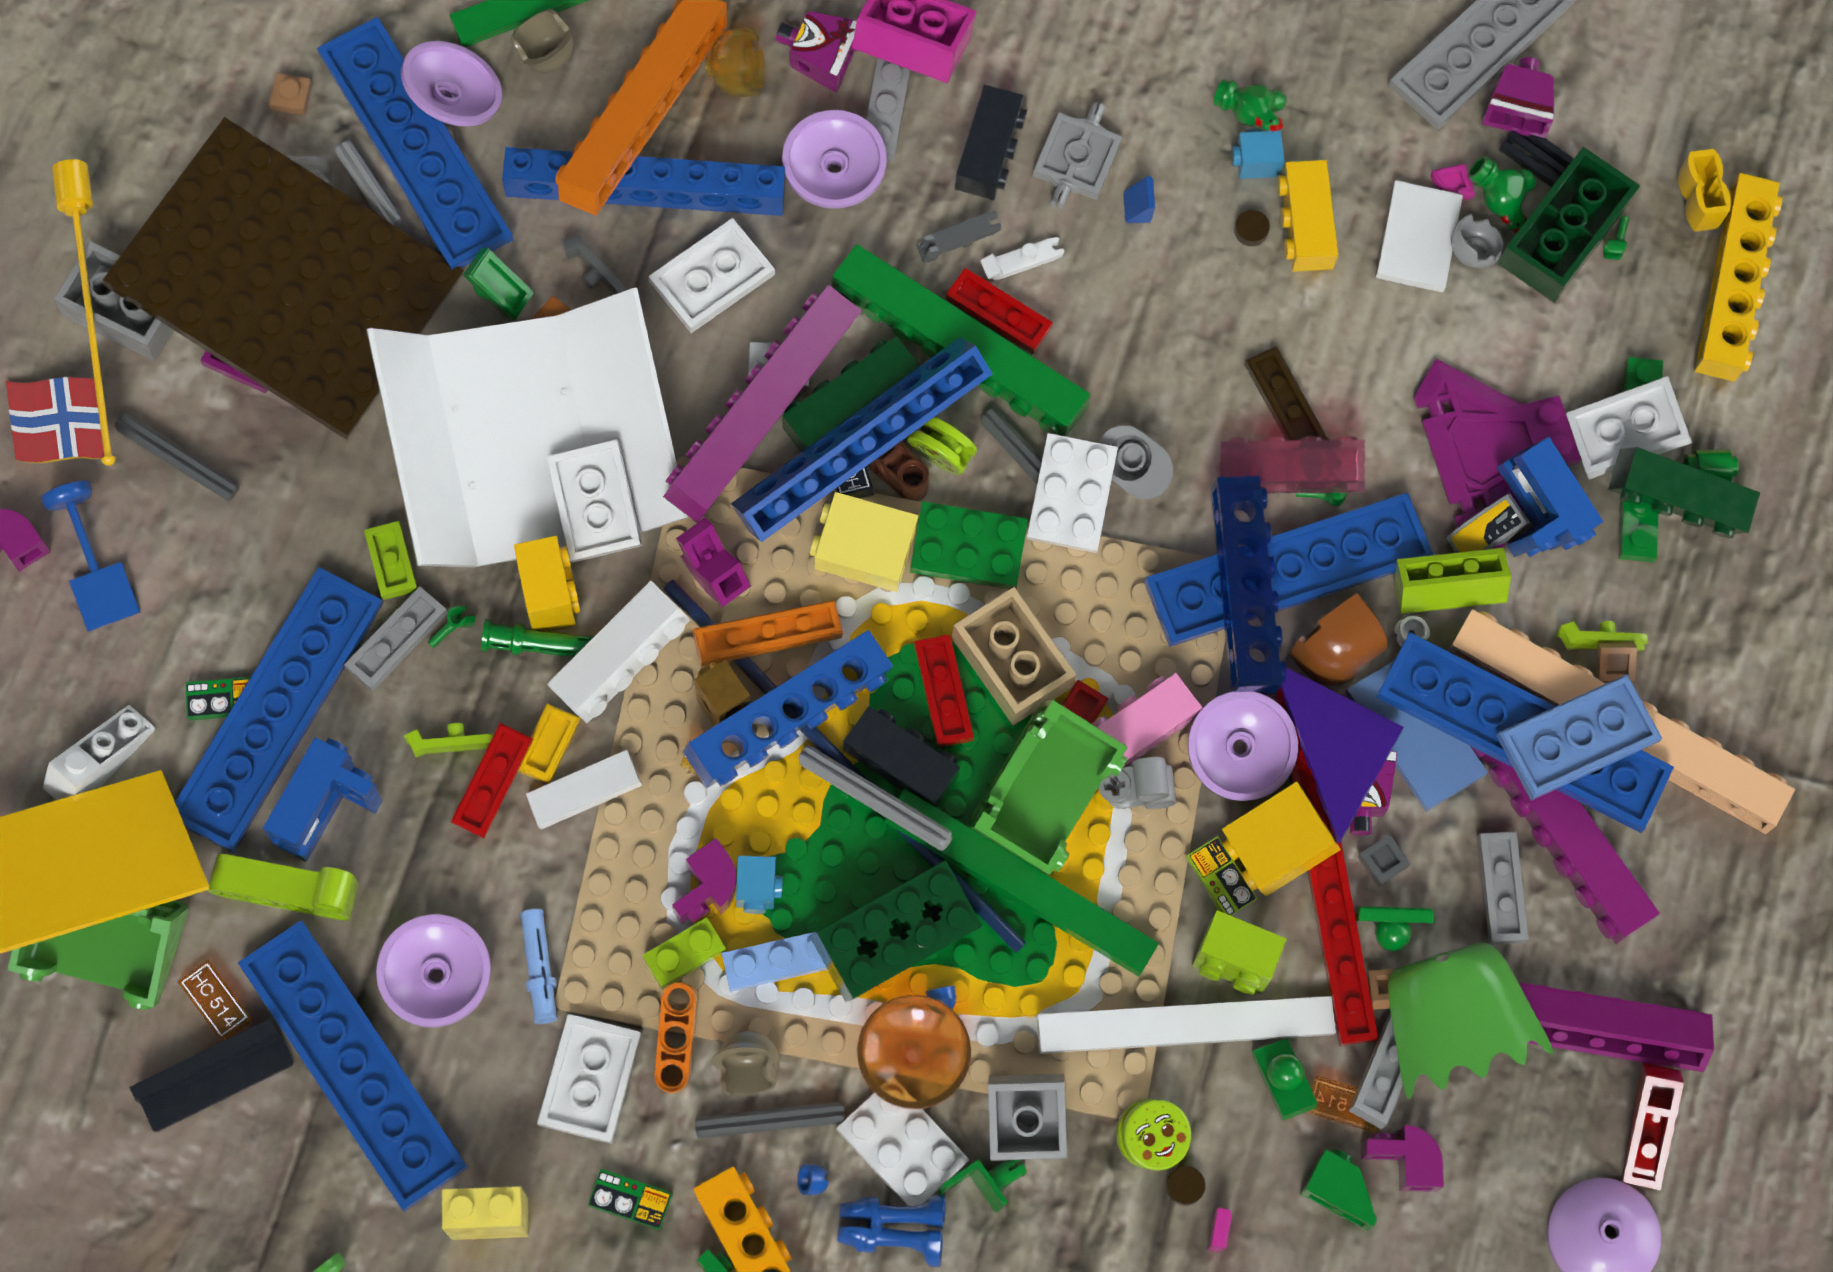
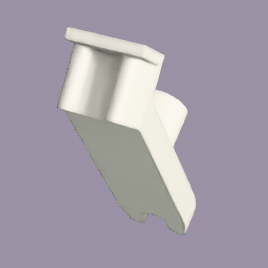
(1021, 259)

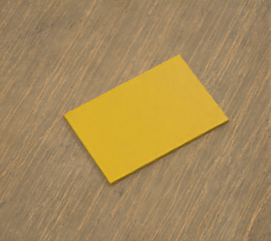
(93, 860)

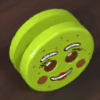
(943, 446)
(1153, 1134)

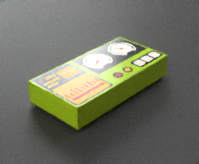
(1221, 877)

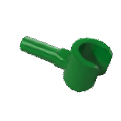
(1614, 248)
(1333, 499)
(454, 622)

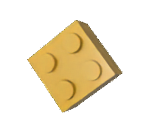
(543, 577)

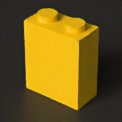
(1279, 840)

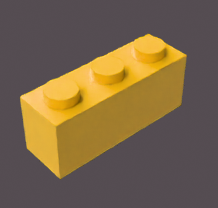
(1308, 216)

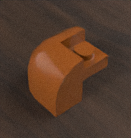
(1340, 643)

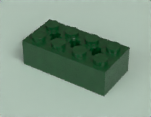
(1568, 224)
(891, 955)

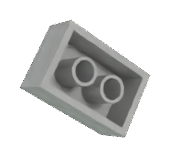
(112, 314)

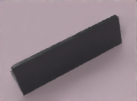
(212, 1075)

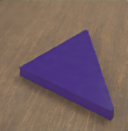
(1340, 744)

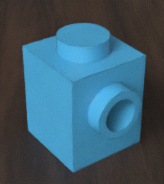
(1258, 154)
(757, 884)

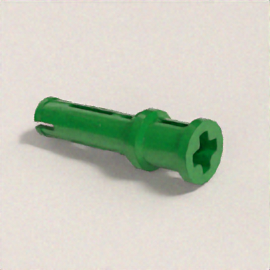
(519, 639)

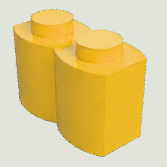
(1704, 190)

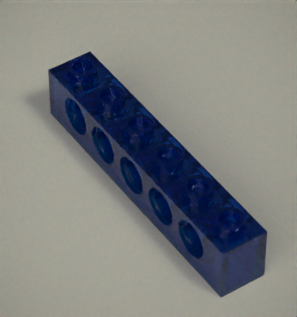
(1245, 673)

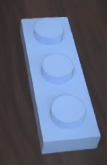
(771, 962)

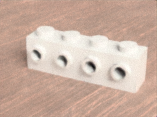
(619, 652)

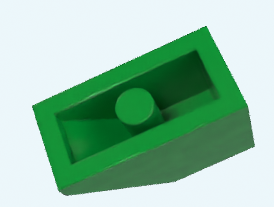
(1340, 1188)

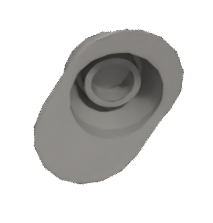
(1140, 462)

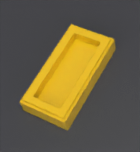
(550, 743)

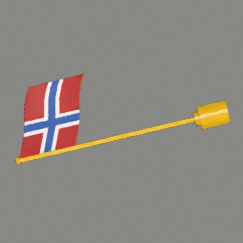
(64, 414)

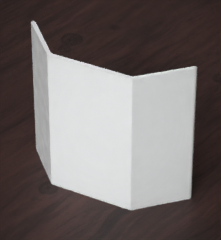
(490, 403)

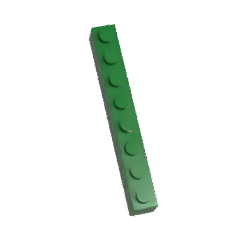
(935, 324)

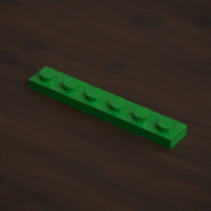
(1637, 522)

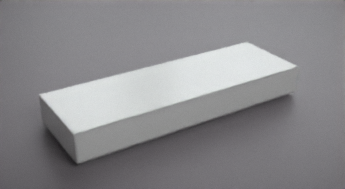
(584, 789)

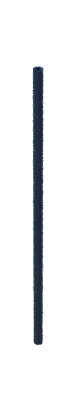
(825, 746)

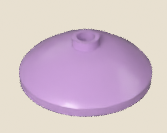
(451, 83)
(839, 141)
(1268, 742)
(427, 946)
(1579, 1223)

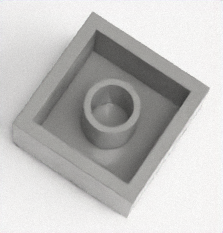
(1027, 1117)

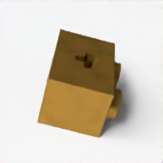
(720, 692)

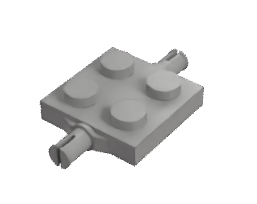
(1077, 155)

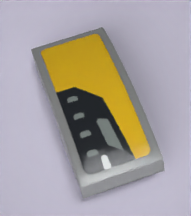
(1489, 527)

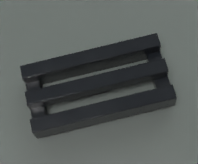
(1540, 150)

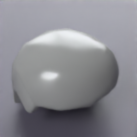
(1477, 243)

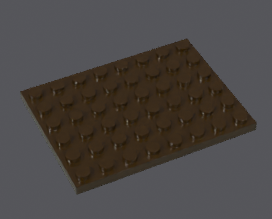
(280, 275)

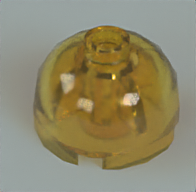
(736, 63)

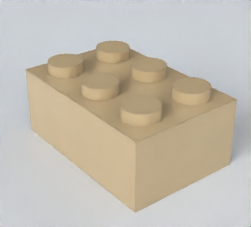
(1013, 655)

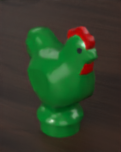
(1251, 104)
(1503, 190)

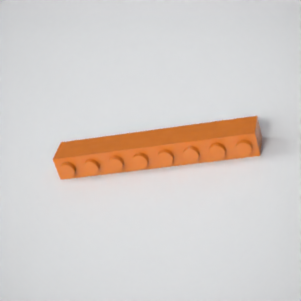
(640, 104)

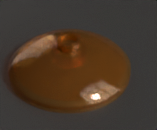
(921, 1026)

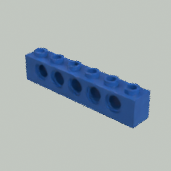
(859, 654)

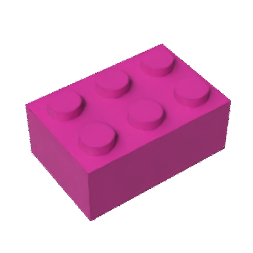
(916, 34)

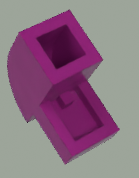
(20, 539)
(711, 564)
(716, 880)
(1417, 1156)

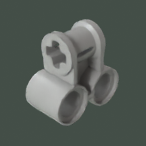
(1145, 782)

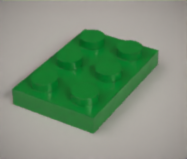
(968, 545)

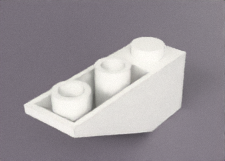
(97, 755)

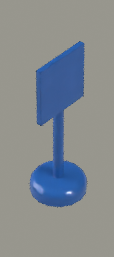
(106, 592)

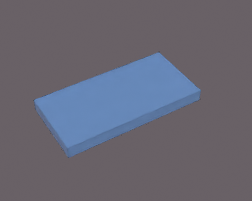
(1579, 737)
(1427, 758)

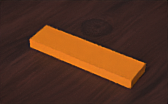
(767, 633)

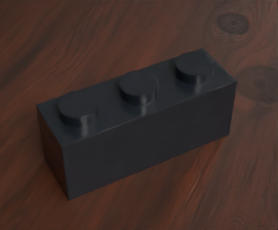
(990, 142)
(901, 756)

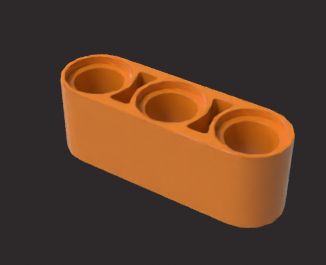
(668, 1054)

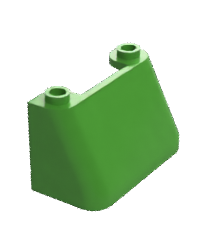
(1046, 785)
(118, 953)

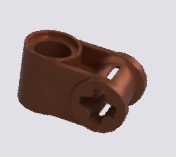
(898, 465)

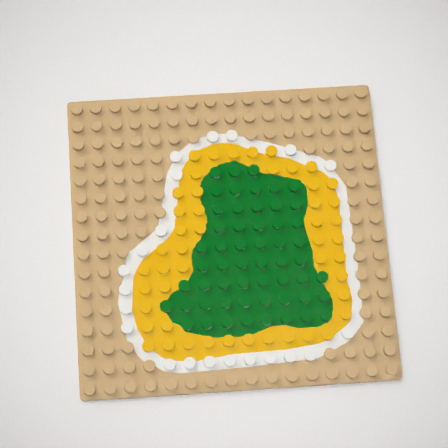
(845, 855)

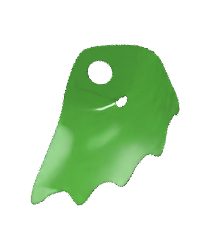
(1459, 1015)

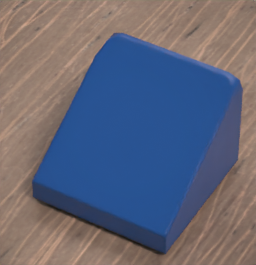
(1140, 201)

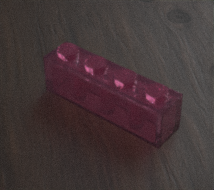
(1298, 465)

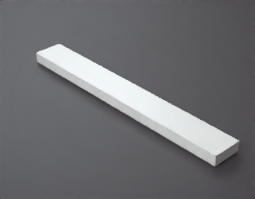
(1185, 1024)

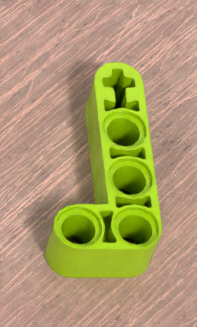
(289, 888)

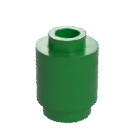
(1714, 461)

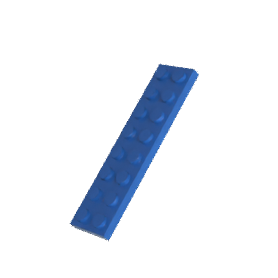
(414, 146)
(1307, 566)
(1480, 705)
(276, 709)
(353, 1066)

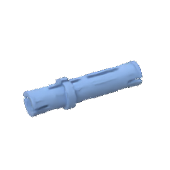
(538, 965)

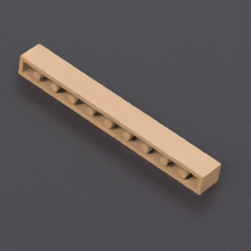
(1698, 761)

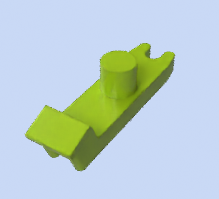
(1607, 633)
(454, 742)

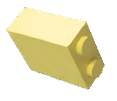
(864, 541)
(485, 1213)

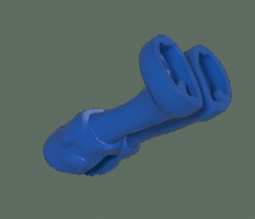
(867, 1239)

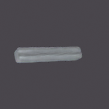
(367, 183)

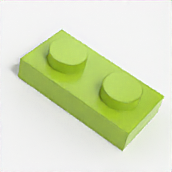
(390, 560)
(684, 953)

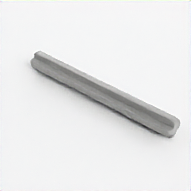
(875, 798)

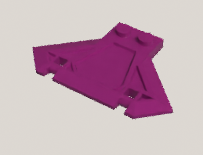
(1484, 433)

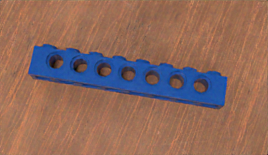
(658, 182)
(861, 439)

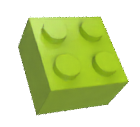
(1238, 953)

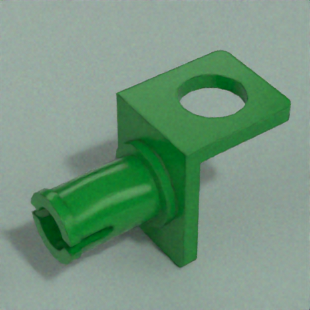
(988, 1182)

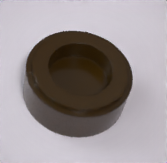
(1251, 228)
(1185, 1186)

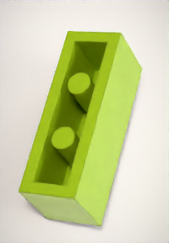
(1452, 580)

